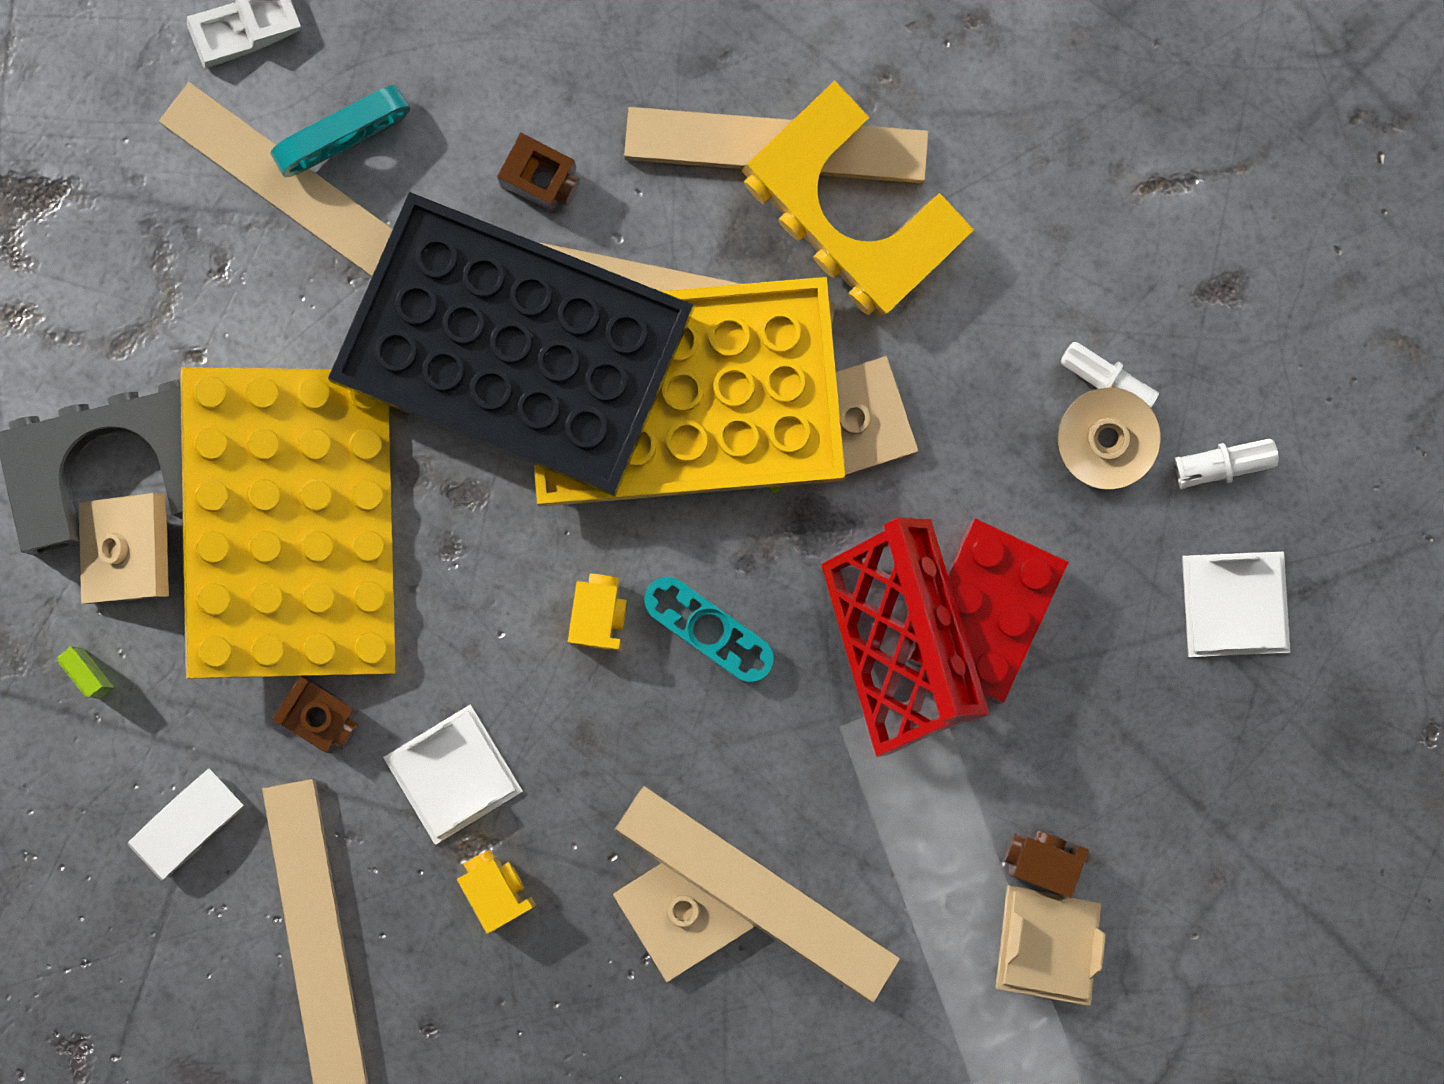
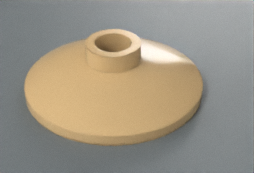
(1128, 457)

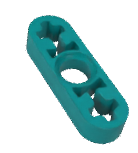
(340, 131)
(671, 617)

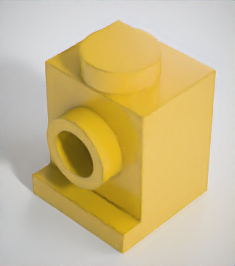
(597, 613)
(493, 890)

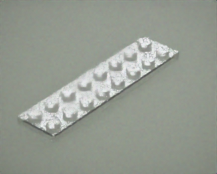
(956, 903)

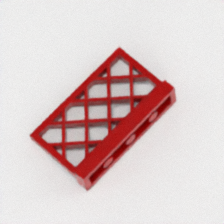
(931, 622)

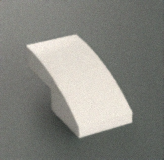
(241, 28)
(185, 824)

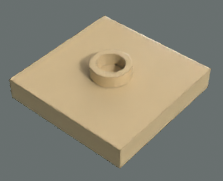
(872, 417)
(123, 549)
(677, 920)

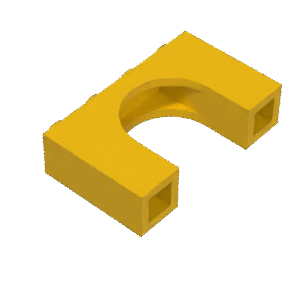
(875, 270)

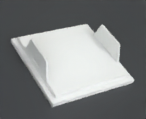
(1236, 604)
(453, 774)

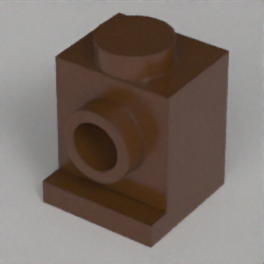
(527, 160)
(302, 700)
(1045, 862)

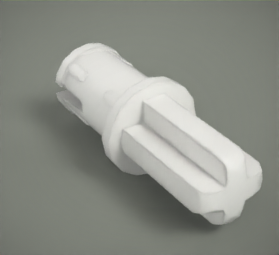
(1103, 374)
(1225, 463)

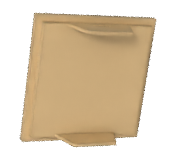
(1050, 946)

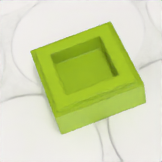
(84, 672)

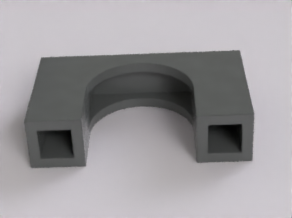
(42, 456)

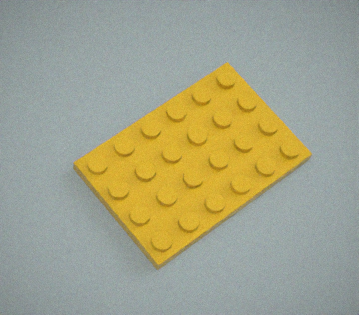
(741, 402)
(285, 525)

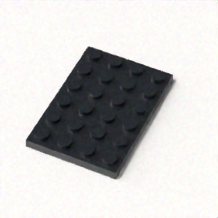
(511, 343)

